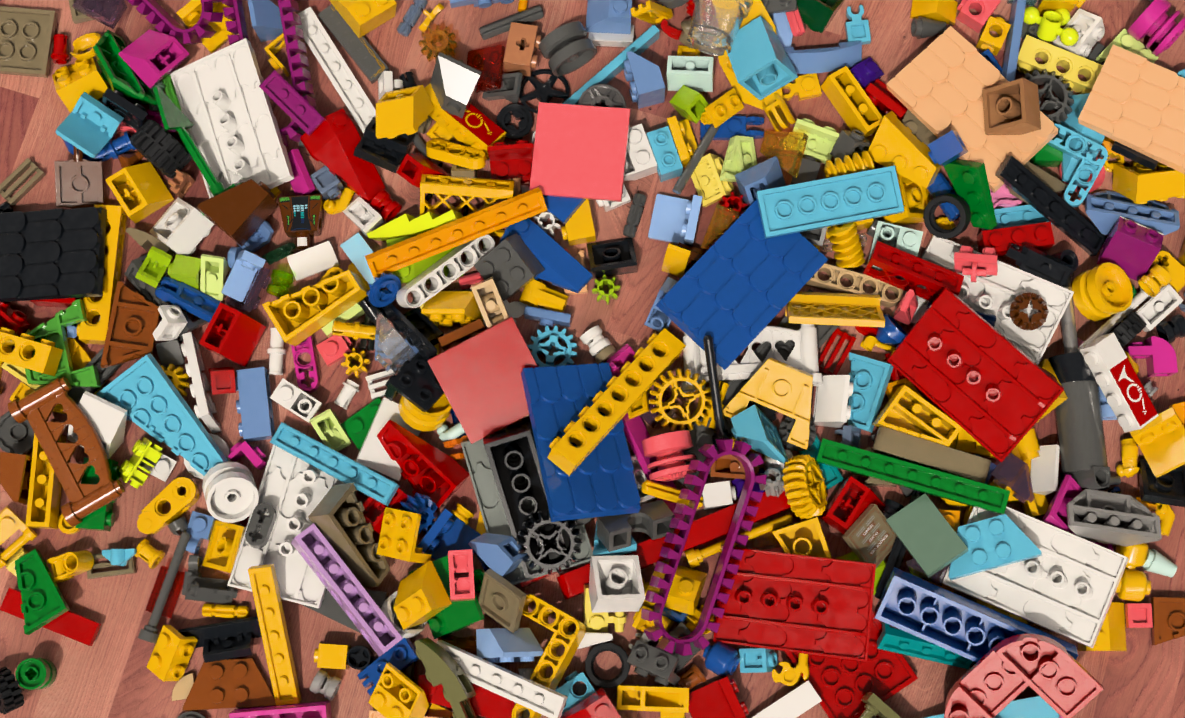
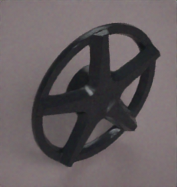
(543, 91)

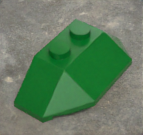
(117, 71)

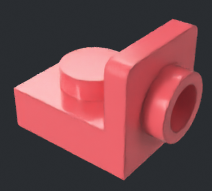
(334, 348)

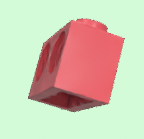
(984, 8)
(461, 575)

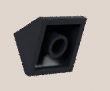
(612, 258)

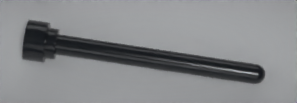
(721, 432)

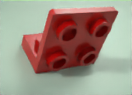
(511, 160)

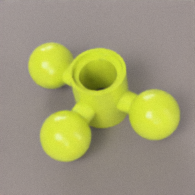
(1051, 25)

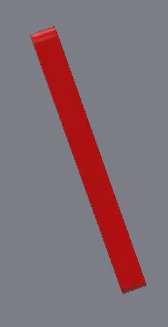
(701, 532)

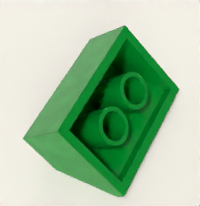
(459, 613)

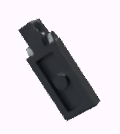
(1040, 264)

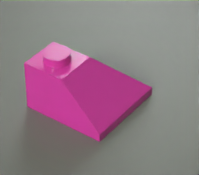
(1057, 510)

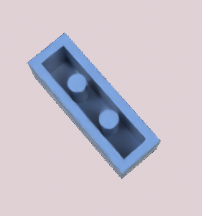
(254, 404)

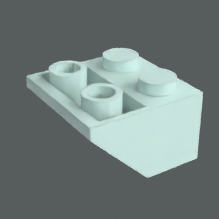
(898, 237)

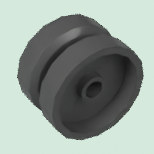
(567, 48)

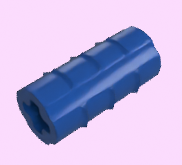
(941, 187)

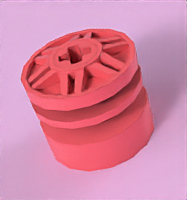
(669, 454)

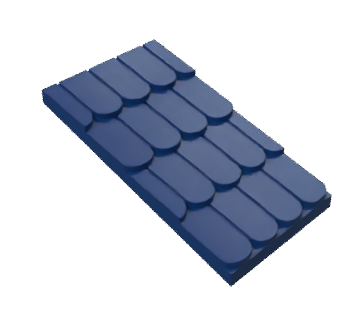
(740, 285)
(605, 479)

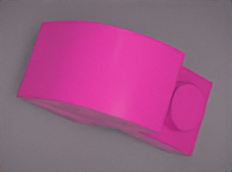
(1159, 356)

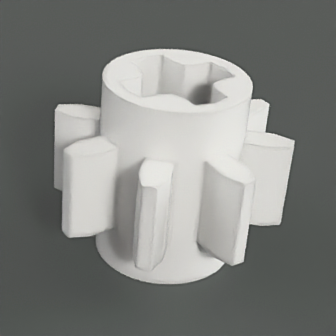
(544, 217)

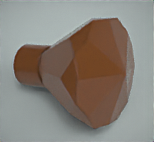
(130, 159)

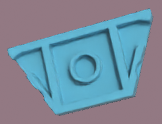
(991, 545)

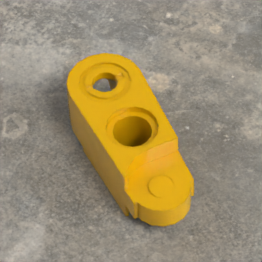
(152, 517)

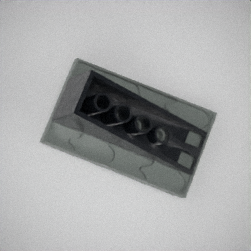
(511, 488)

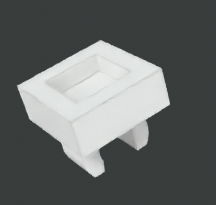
(387, 84)

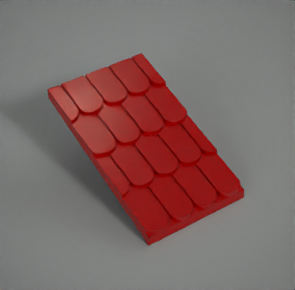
(975, 374)
(798, 604)

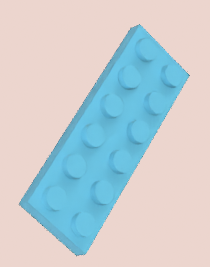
(830, 201)

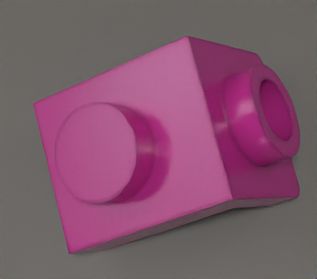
(619, 359)
(255, 454)

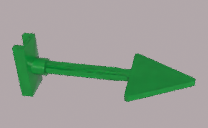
(175, 120)

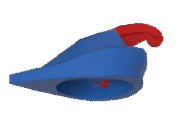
(890, 334)

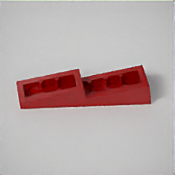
(68, 624)

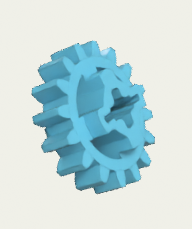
(541, 348)

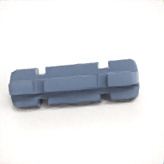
(411, 17)

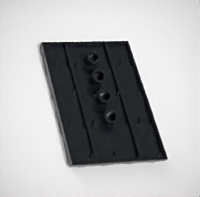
(52, 254)

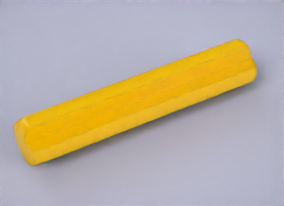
(665, 492)

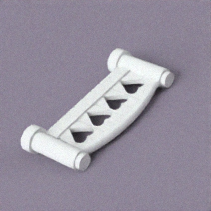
(803, 356)

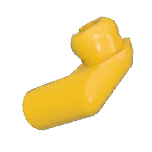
(1166, 517)

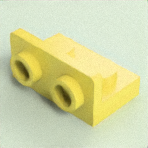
(707, 180)

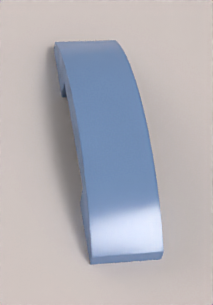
(825, 59)

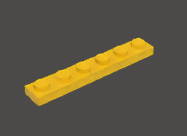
(274, 634)

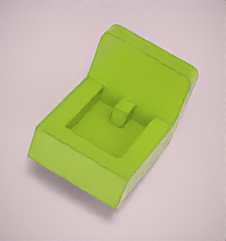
(154, 266)

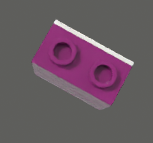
(1131, 247)

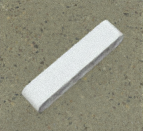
(436, 275)

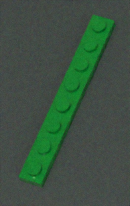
(913, 476)

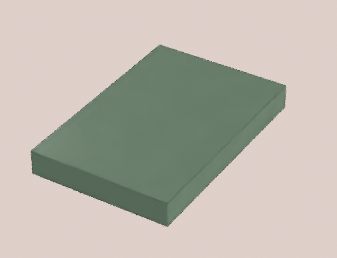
(927, 535)

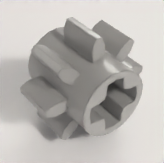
(774, 482)

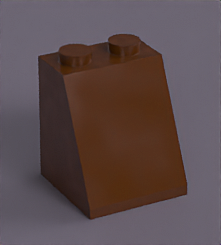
(240, 209)

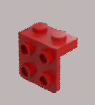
(717, 701)

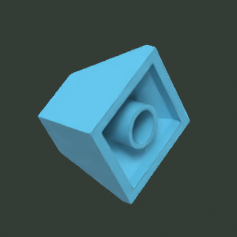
(759, 432)

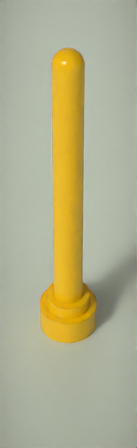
(696, 556)

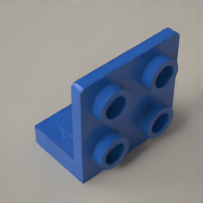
(446, 535)

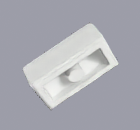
(612, 39)
(313, 260)
(1159, 307)
(1045, 470)

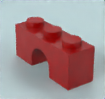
(1034, 235)

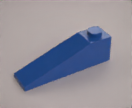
(558, 263)

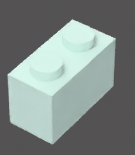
(691, 71)

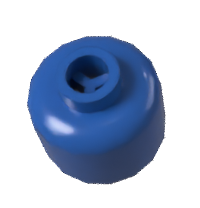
(721, 659)

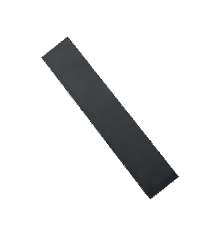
(1051, 205)

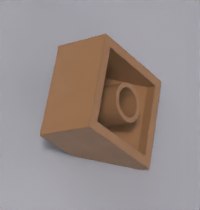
(1011, 108)

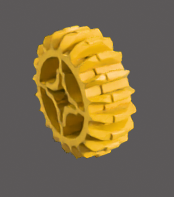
(669, 404)
(804, 486)

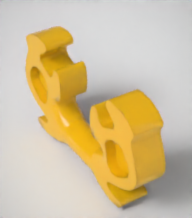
(790, 675)

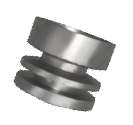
(602, 96)

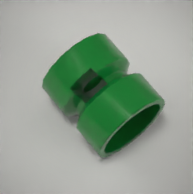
(36, 673)

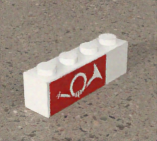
(1119, 382)

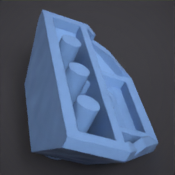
(1107, 206)

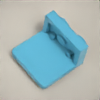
(89, 125)

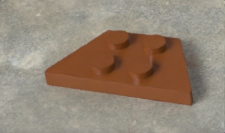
(129, 327)
(229, 685)

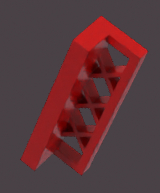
(913, 270)

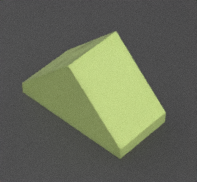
(330, 430)

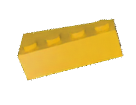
(803, 538)

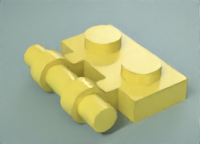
(599, 621)

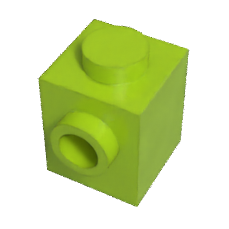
(689, 103)
(186, 270)

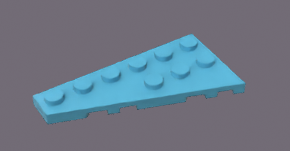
(163, 413)

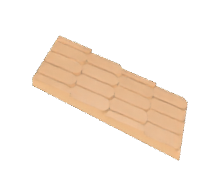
(946, 95)
(1139, 107)

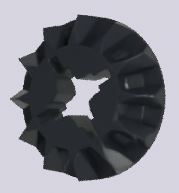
(520, 113)

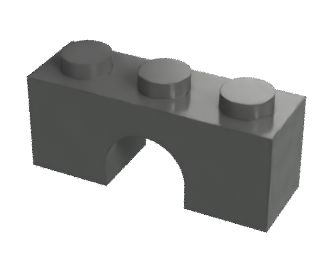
(617, 529)

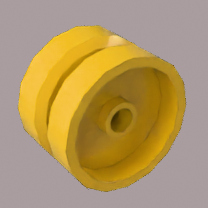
(1102, 291)
(427, 420)

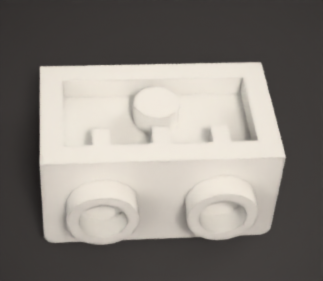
(1090, 30)

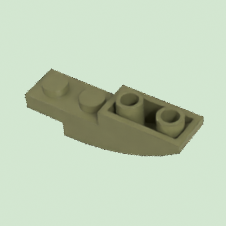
(445, 671)

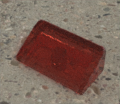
(173, 595)

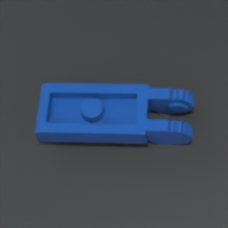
(735, 126)
(187, 298)

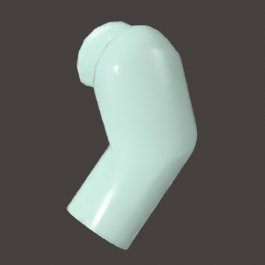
(452, 433)

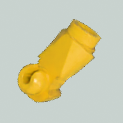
(1129, 456)

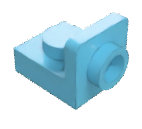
(757, 660)

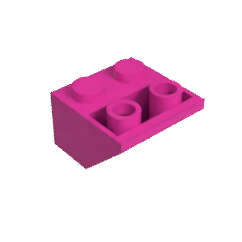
(154, 56)

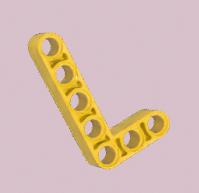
(549, 657)

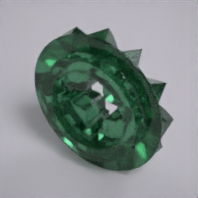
(279, 253)

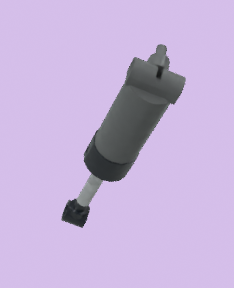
(1080, 416)

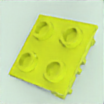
(129, 468)

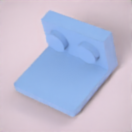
(675, 219)

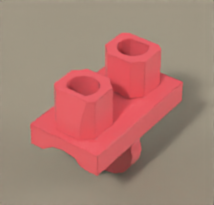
(976, 264)

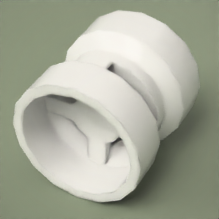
(595, 340)

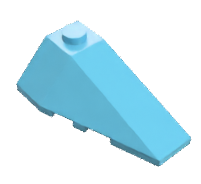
(1069, 164)

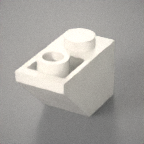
(295, 400)

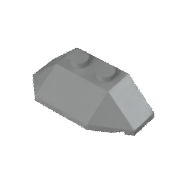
(1112, 519)

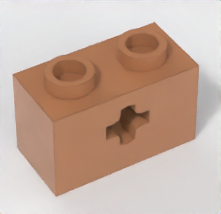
(521, 37)

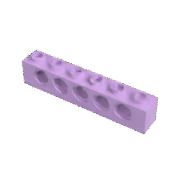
(346, 590)

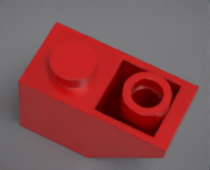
(417, 164)

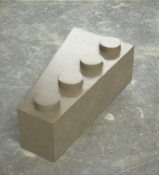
(345, 528)

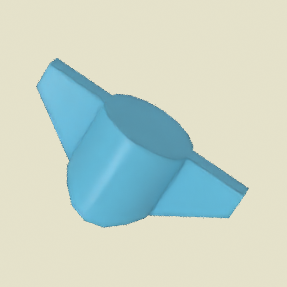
(119, 556)

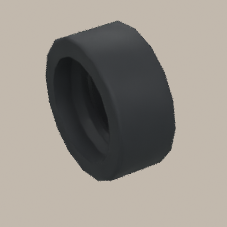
(932, 226)
(590, 670)

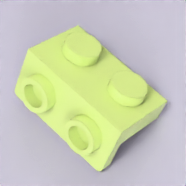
(820, 139)

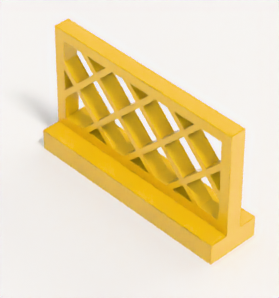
(463, 187)
(835, 309)

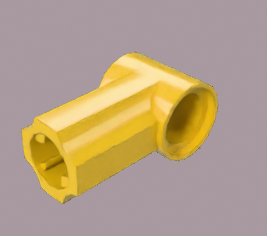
(538, 295)

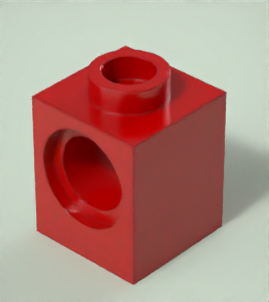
(222, 380)

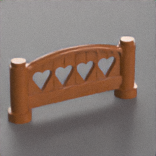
(83, 497)

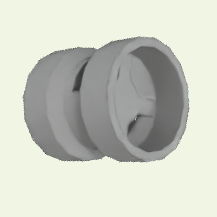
(325, 684)

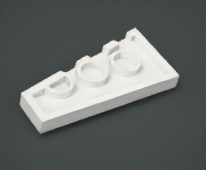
(205, 406)

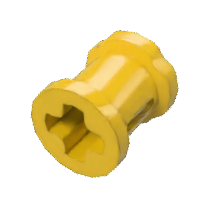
(149, 554)

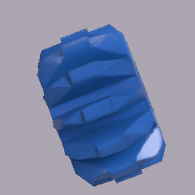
(422, 505)

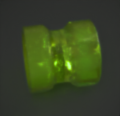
(279, 283)

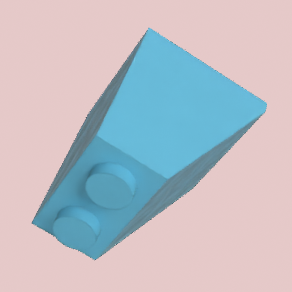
(760, 59)

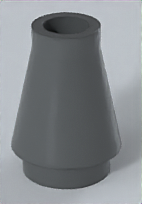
(925, 27)

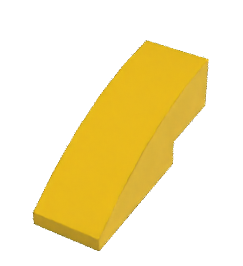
(653, 698)

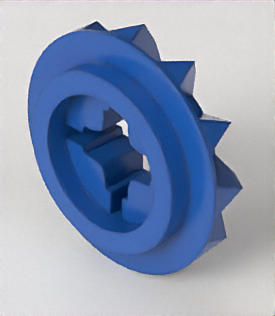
(384, 297)

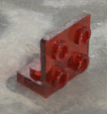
(490, 63)

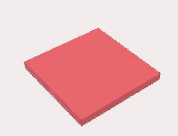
(580, 151)

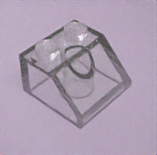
(390, 346)

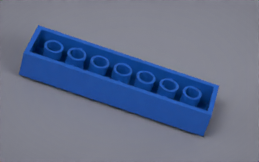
(948, 617)

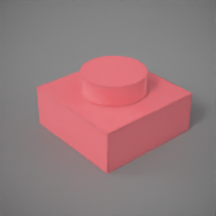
(1138, 615)

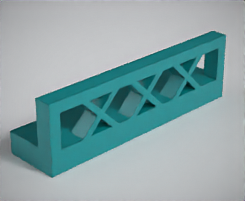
(908, 644)

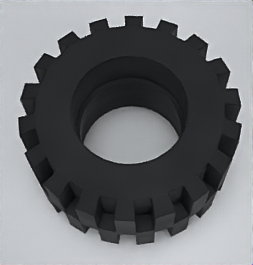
(160, 148)

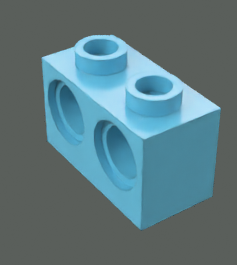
(665, 154)
(567, 689)

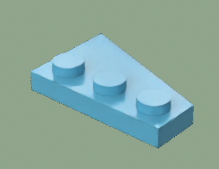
(869, 388)

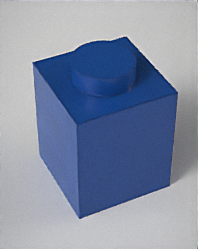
(947, 148)

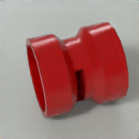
(385, 205)

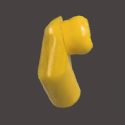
(337, 206)

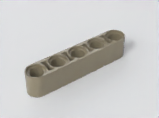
(931, 454)

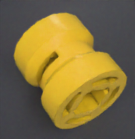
(1154, 280)

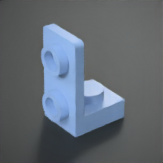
(242, 275)

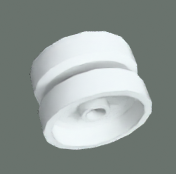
(230, 492)

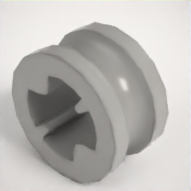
(1150, 390)

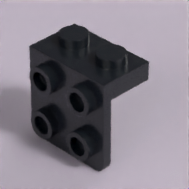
(415, 383)

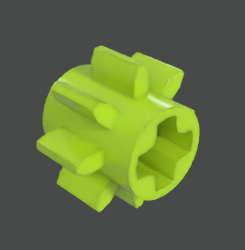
(610, 283)

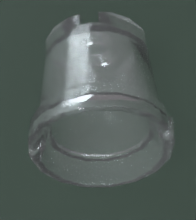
(717, 24)

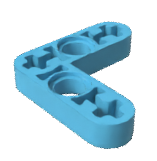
(1086, 162)

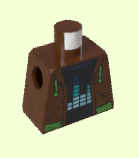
(302, 217)

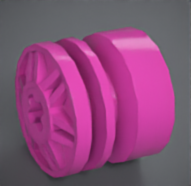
(1158, 26)

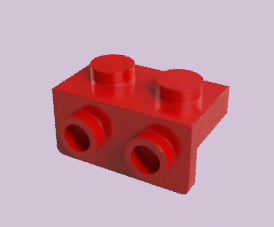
(884, 99)

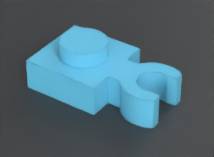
(857, 28)

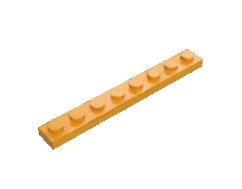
(456, 232)

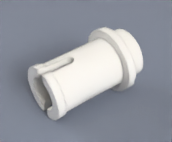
(346, 394)

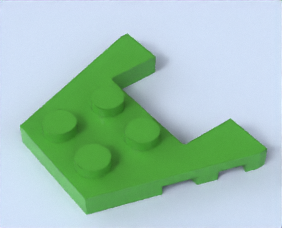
(55, 331)

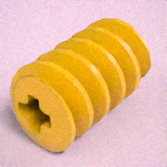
(849, 165)
(846, 245)

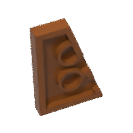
(1167, 619)

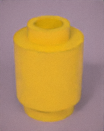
(1029, 446)

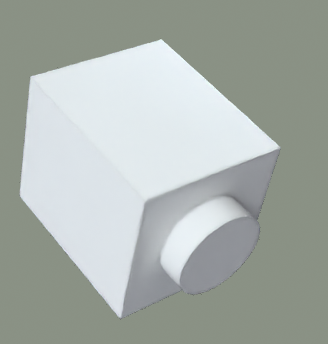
(718, 495)

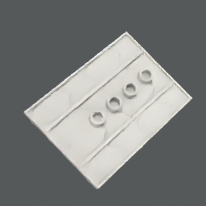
(232, 117)
(995, 294)
(294, 492)
(1060, 590)

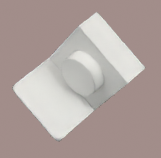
(363, 216)

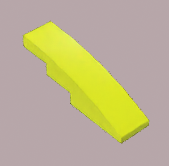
(409, 225)

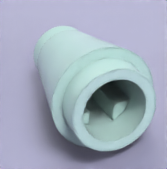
(1159, 564)

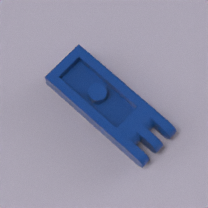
(400, 656)

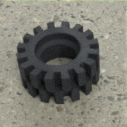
(1128, 328)
(9, 692)

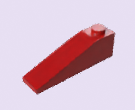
(334, 146)
(423, 465)

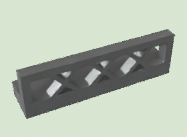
(148, 293)

